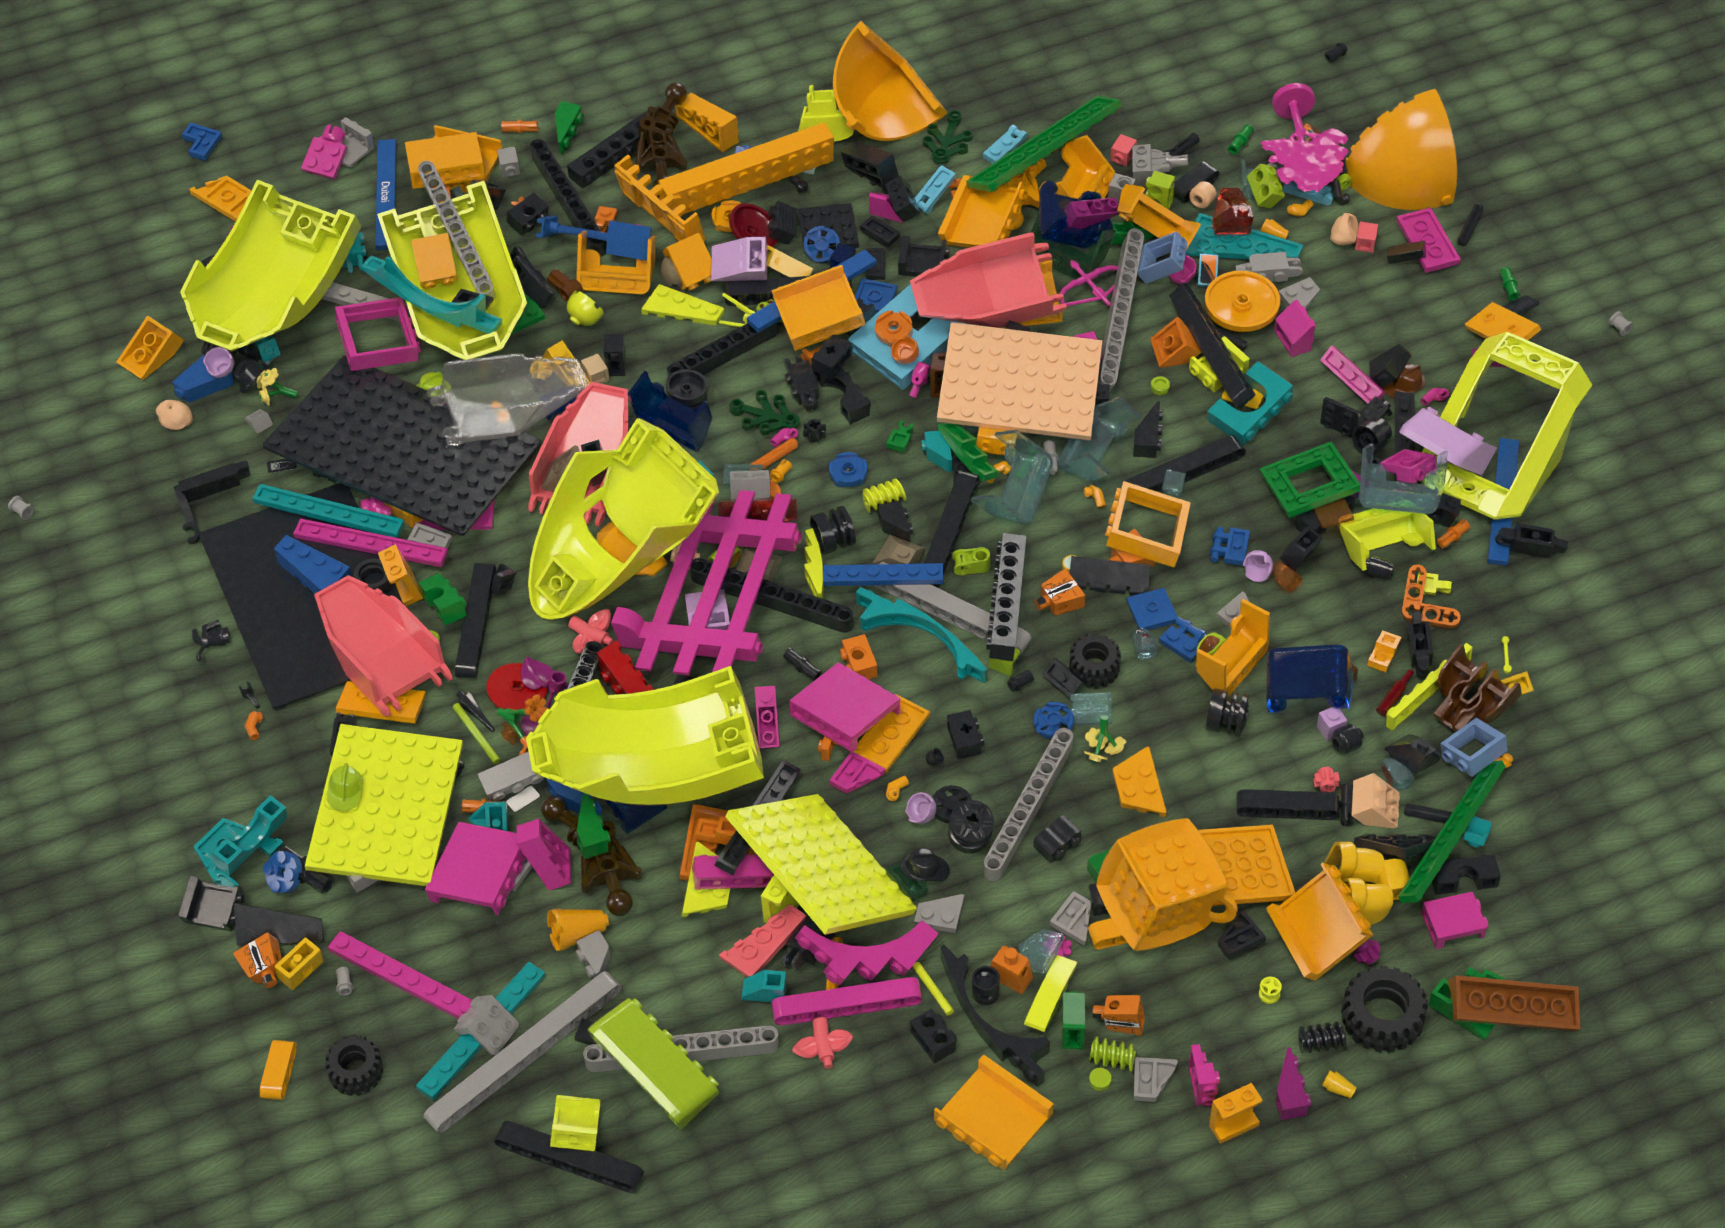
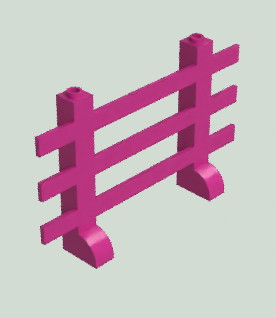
(696, 638)

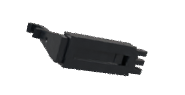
(205, 485)

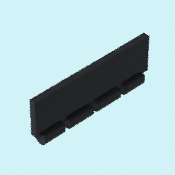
(1116, 573)

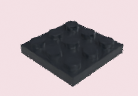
(835, 217)

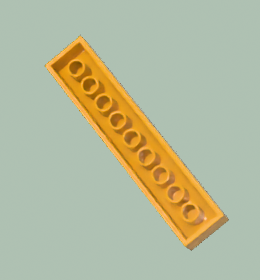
(750, 168)

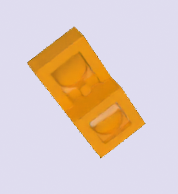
(1384, 651)

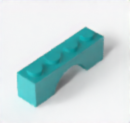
(235, 851)

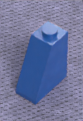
(198, 383)

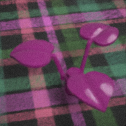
(534, 676)

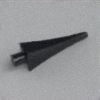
(469, 704)

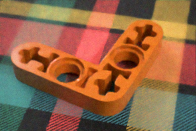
(1416, 603)

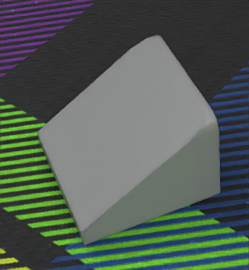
(259, 420)

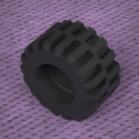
(1100, 648)
(361, 1078)

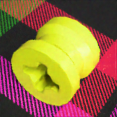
(1266, 986)

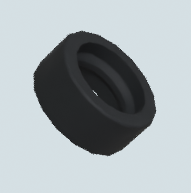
(372, 565)

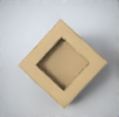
(595, 369)

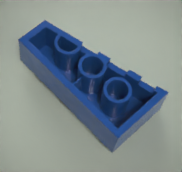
(309, 565)

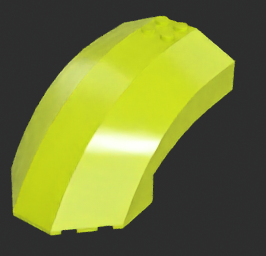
(485, 233)
(267, 269)
(651, 743)

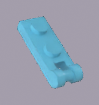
(1005, 144)
(935, 188)
(1312, 195)

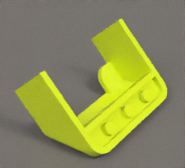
(1383, 527)

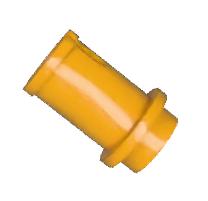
(777, 475)

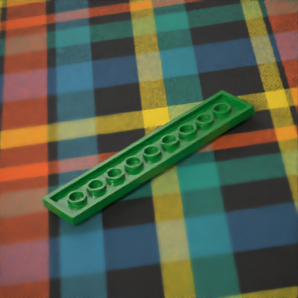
(1043, 144)

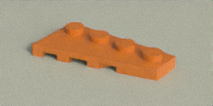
(698, 812)

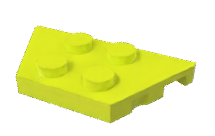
(703, 899)

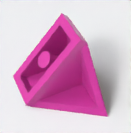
(881, 206)

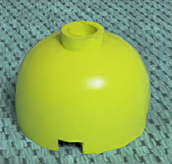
(583, 310)

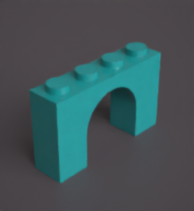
(1246, 424)

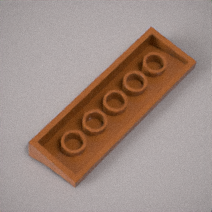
(1515, 1003)

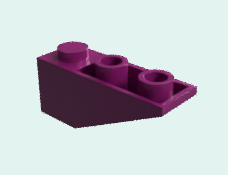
(1089, 212)
(1290, 1094)

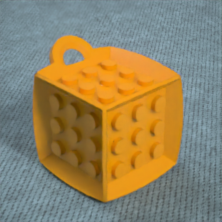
(1163, 884)

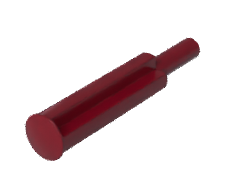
(1394, 694)

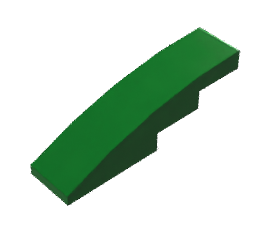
(965, 448)

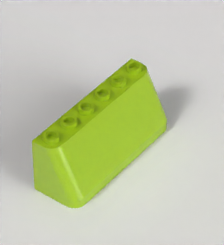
(655, 1061)

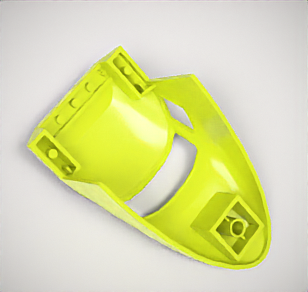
(650, 495)

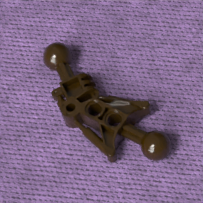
(658, 126)
(594, 869)

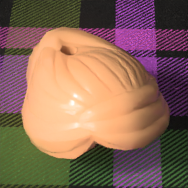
(1345, 230)
(174, 414)

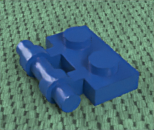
(1236, 545)
(1179, 642)

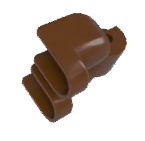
(1458, 678)

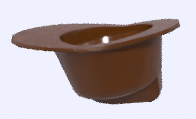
(1409, 381)

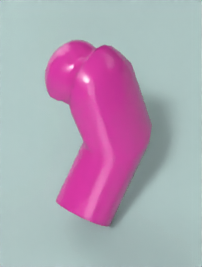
(1434, 394)
(784, 435)

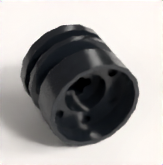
(832, 529)
(1227, 712)
(969, 837)

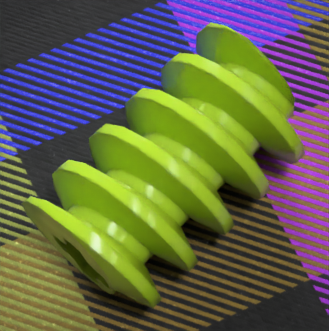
(1113, 1053)

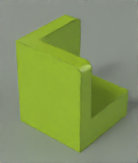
(1004, 666)

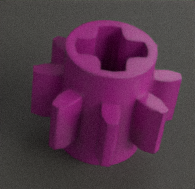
(1368, 952)

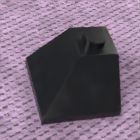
(1413, 753)

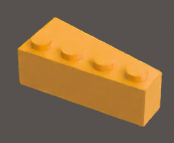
(709, 121)

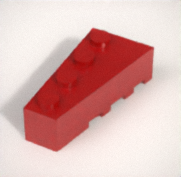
(620, 671)

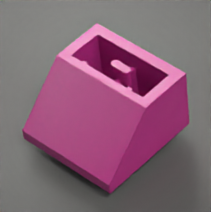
(1295, 329)

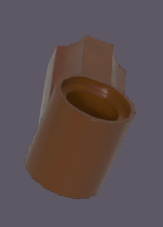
(564, 284)

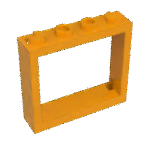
(1141, 546)

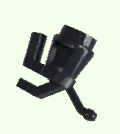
(212, 635)

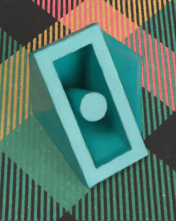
(491, 815)

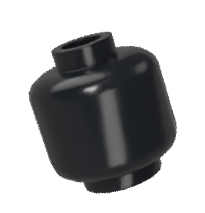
(1347, 738)

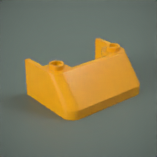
(1152, 215)
(614, 278)
(1239, 652)

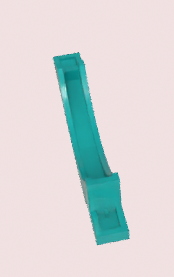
(469, 313)
(883, 613)

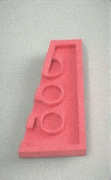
(760, 947)

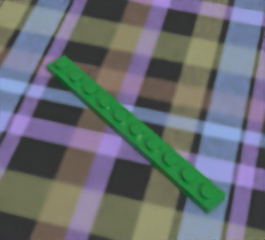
(1451, 832)

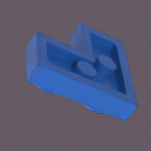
(203, 138)

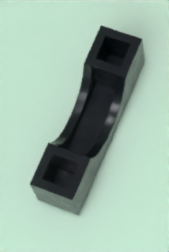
(853, 404)

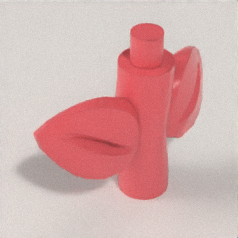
(592, 631)
(823, 1042)

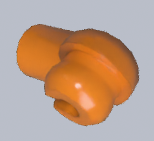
(250, 725)

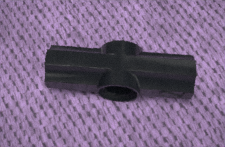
(318, 880)

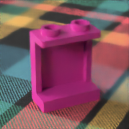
(1453, 918)

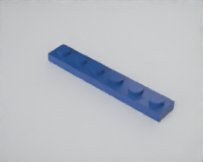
(882, 574)

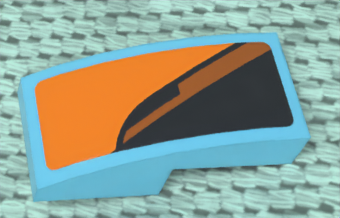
(1207, 269)

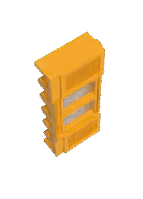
(648, 200)

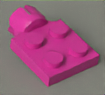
(326, 153)

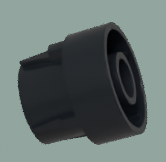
(1372, 431)

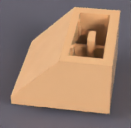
(1375, 802)

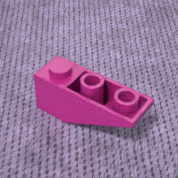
(767, 717)

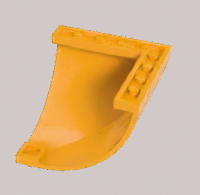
(881, 89)

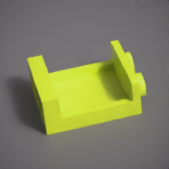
(1204, 371)
(775, 899)
(575, 1123)

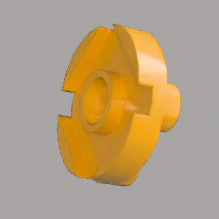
(721, 213)

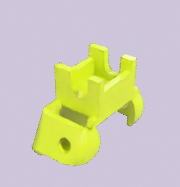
(824, 108)

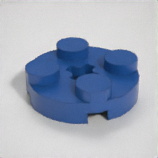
(848, 479)
(273, 872)

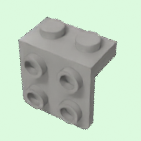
(358, 141)
(487, 1023)

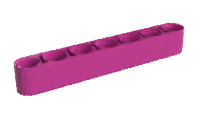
(846, 1001)

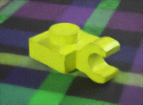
(1433, 584)

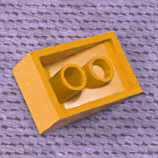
(149, 348)

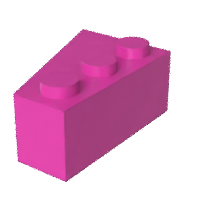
(545, 853)

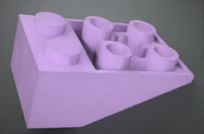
(740, 260)
(719, 618)

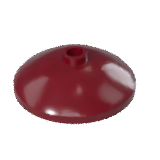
(750, 221)

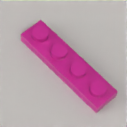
(1351, 375)

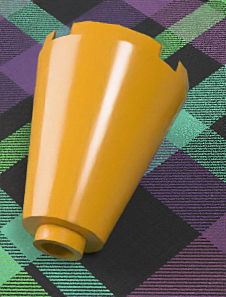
(573, 925)

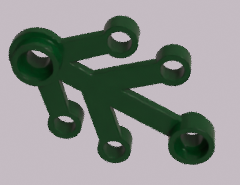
(941, 154)
(785, 419)

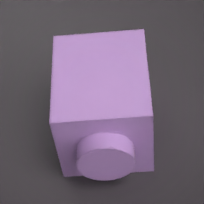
(1329, 721)

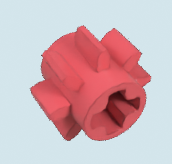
(1326, 779)

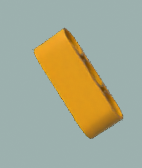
(1105, 934)
(278, 1070)

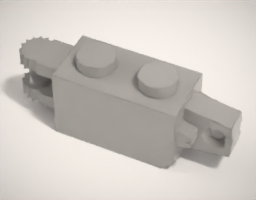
(1272, 266)

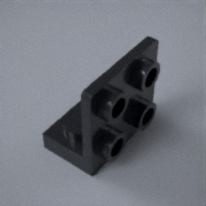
(1340, 417)

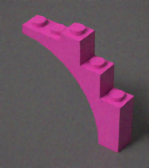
(869, 960)

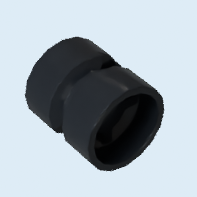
(985, 985)

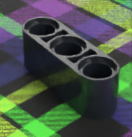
(1187, 182)

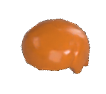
(905, 350)

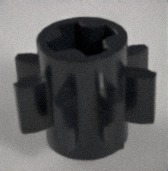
(814, 430)

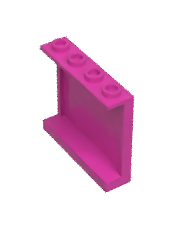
(843, 705)
(477, 867)

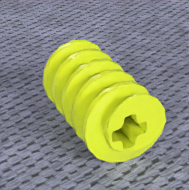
(883, 494)

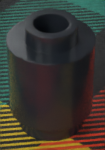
(1379, 567)

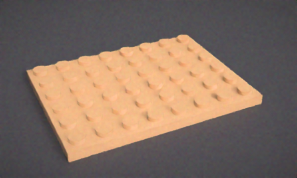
(1020, 381)

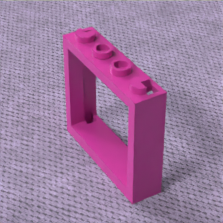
(375, 310)

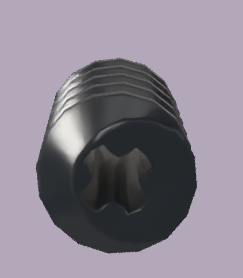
(1321, 1036)

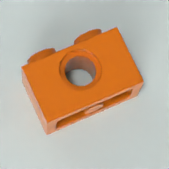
(859, 656)

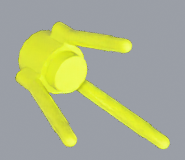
(748, 312)

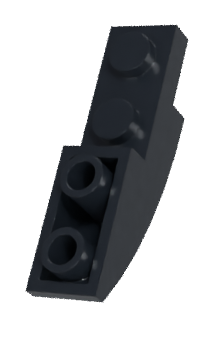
(531, 280)

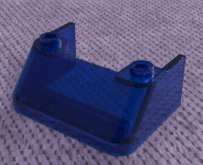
(676, 419)

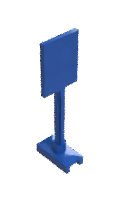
(622, 238)

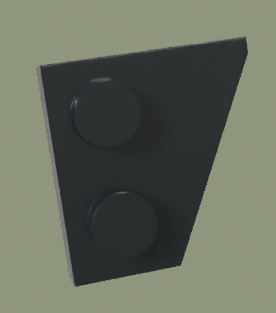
(1240, 936)

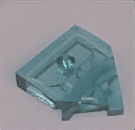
(1041, 949)

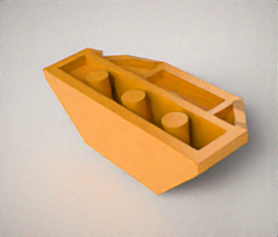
(622, 548)

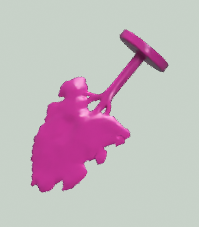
(1307, 163)

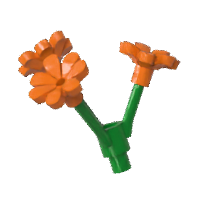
(534, 709)

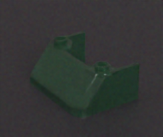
(1063, 254)

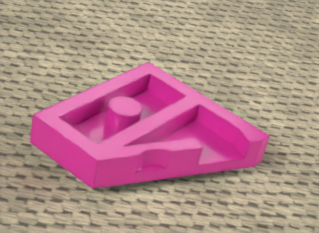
(855, 773)

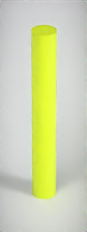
(933, 988)

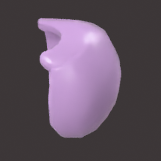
(219, 362)
(1258, 565)
(921, 808)

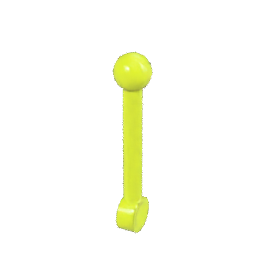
(1507, 668)

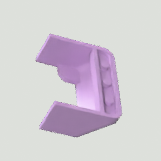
(1439, 436)

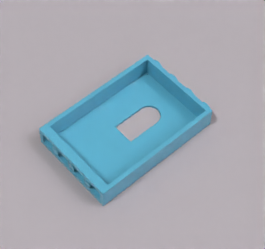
(930, 339)

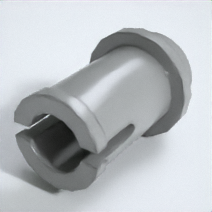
(343, 979)

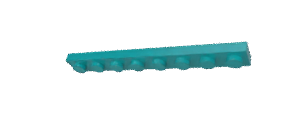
(328, 511)
(467, 1046)

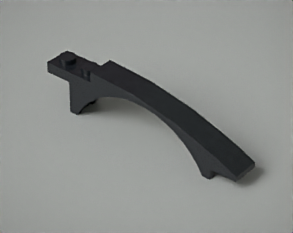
(1019, 1050)

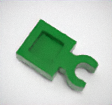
(900, 438)

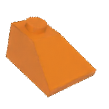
(1174, 344)

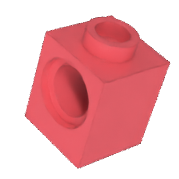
(1122, 150)
(1366, 237)

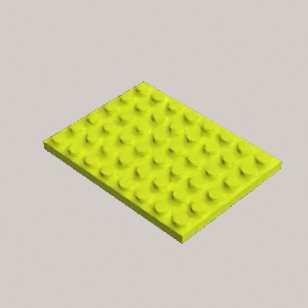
(401, 807)
(821, 863)

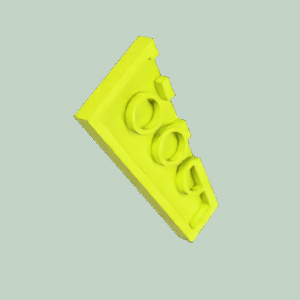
(682, 306)

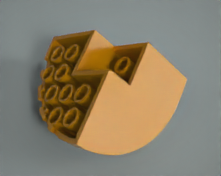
(1407, 157)

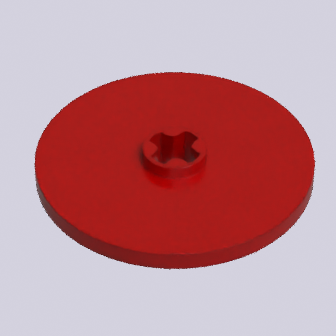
(501, 689)

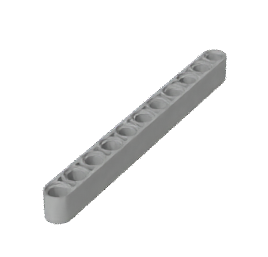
(1120, 307)
(522, 1052)

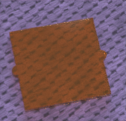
(1334, 513)

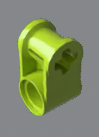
(973, 561)

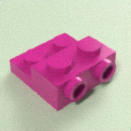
(1410, 465)
(1203, 1077)

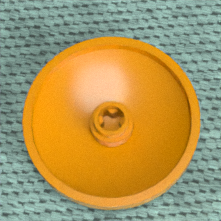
(1242, 301)

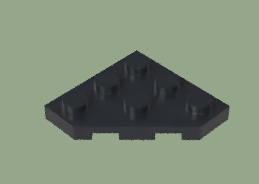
(1396, 844)

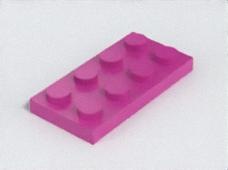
(1425, 226)

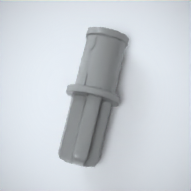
(1049, 447)

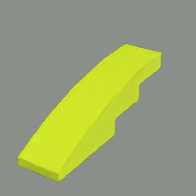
(813, 569)
(1050, 993)

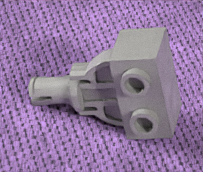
(1147, 160)

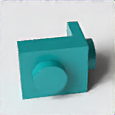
(267, 347)
(1477, 832)

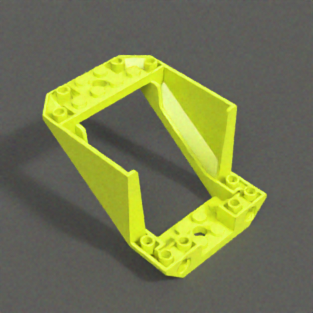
(1550, 442)

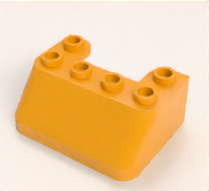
(1086, 170)

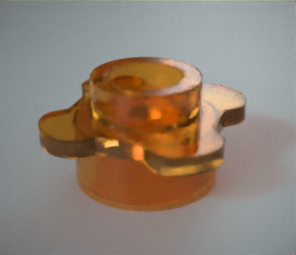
(509, 733)

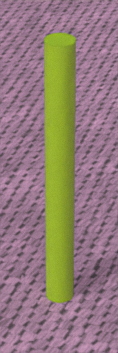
(476, 733)

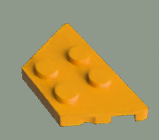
(224, 196)
(1138, 784)

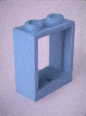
(1150, 270)
(1494, 747)

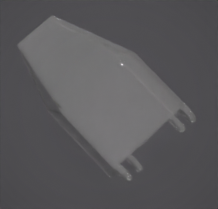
(504, 394)

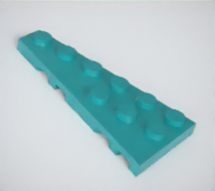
(1238, 245)

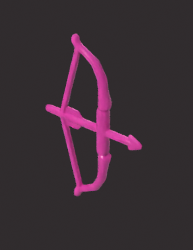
(1097, 291)

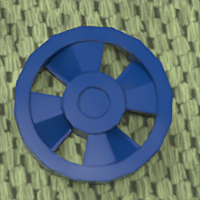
(821, 243)
(1053, 719)

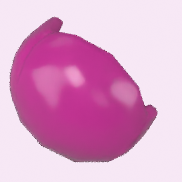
(1187, 273)

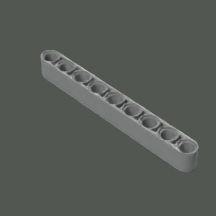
(454, 223)
(950, 609)
(1027, 812)
(692, 1043)

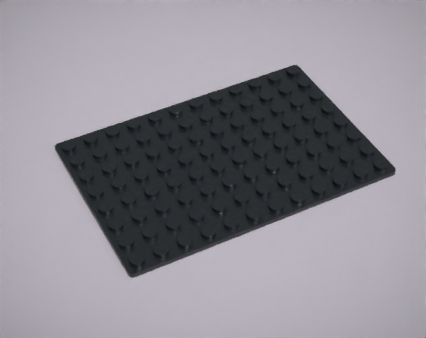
(391, 446)
(273, 607)

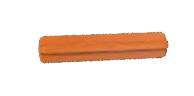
(776, 453)

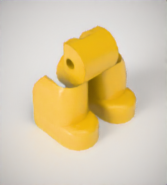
(1368, 865)

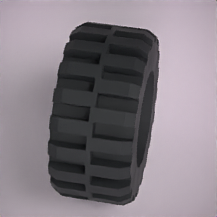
(1389, 985)

